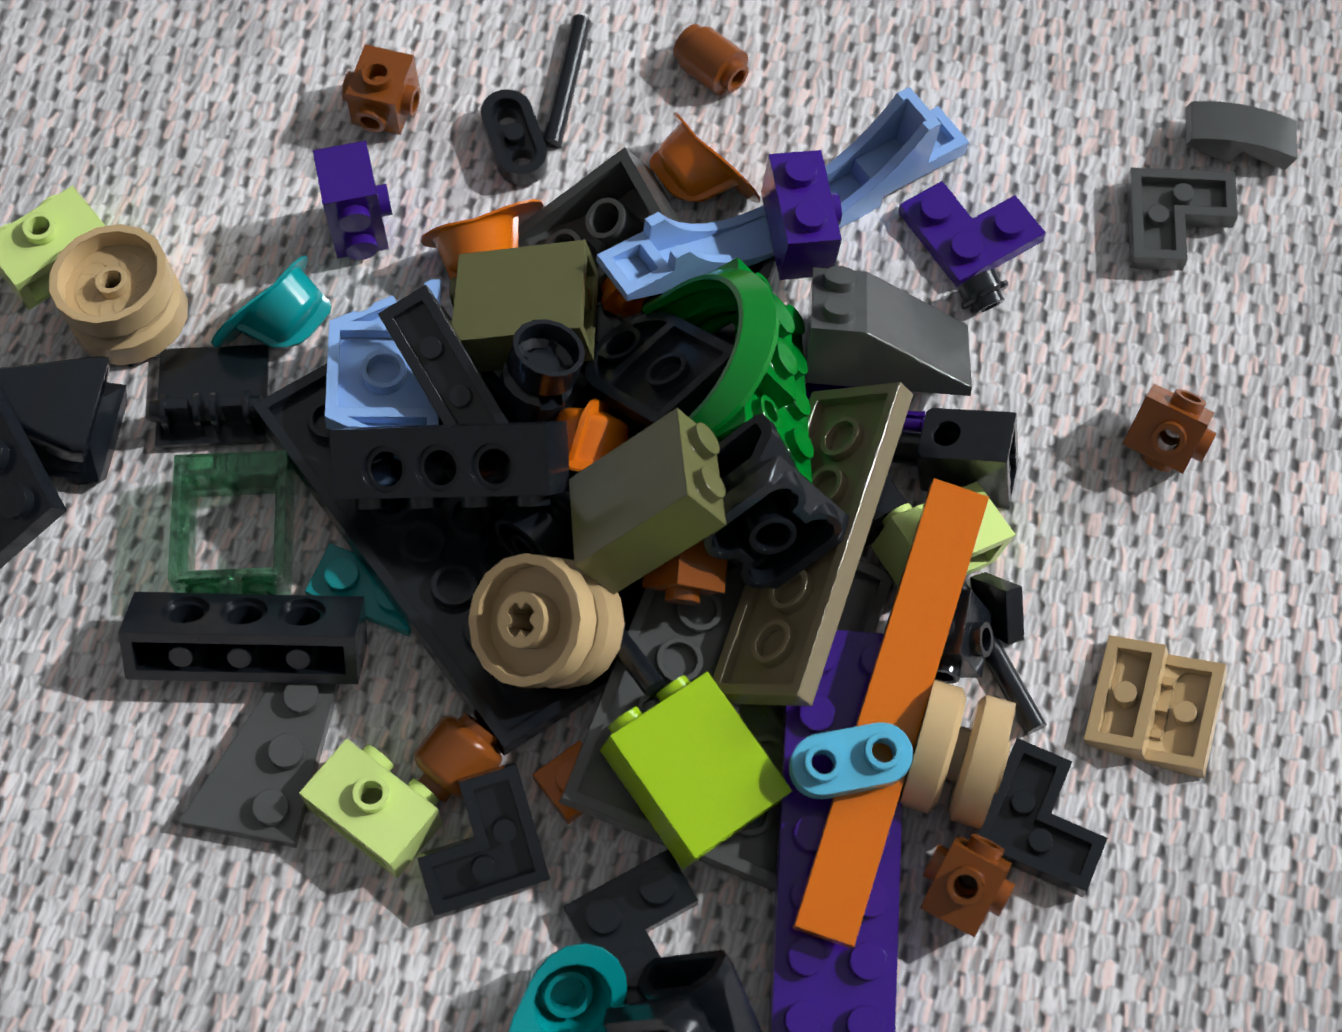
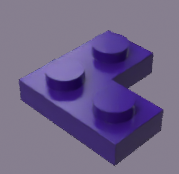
(968, 244)

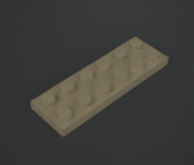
(786, 633)

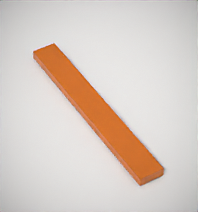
(895, 695)

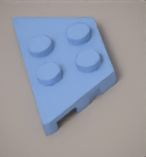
(369, 376)

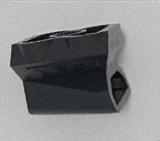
(68, 414)
(771, 511)
(687, 996)

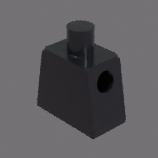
(964, 449)

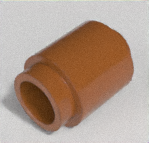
(711, 59)

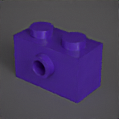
(352, 200)
(801, 213)

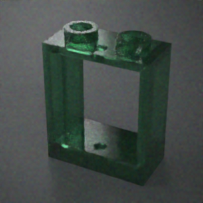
(227, 476)

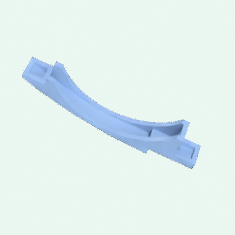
(889, 154)

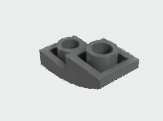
(1233, 128)

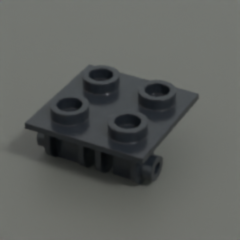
(210, 396)

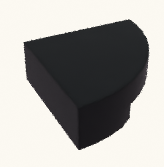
(1004, 603)

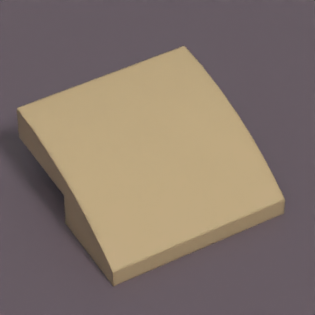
(1156, 706)

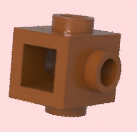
(382, 90)
(1153, 426)
(965, 904)

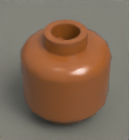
(454, 751)

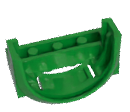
(766, 360)

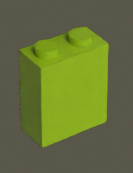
(693, 767)

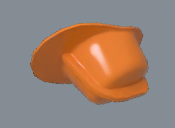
(695, 170)
(484, 233)
(592, 433)

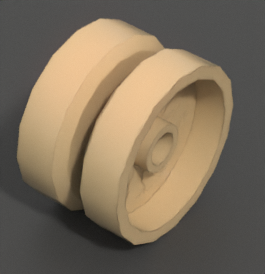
(118, 294)
(544, 623)
(966, 756)

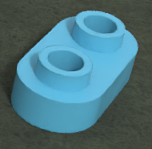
(852, 760)

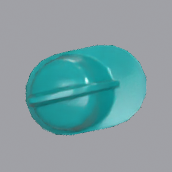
(281, 314)
(571, 991)

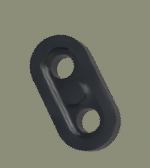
(515, 139)

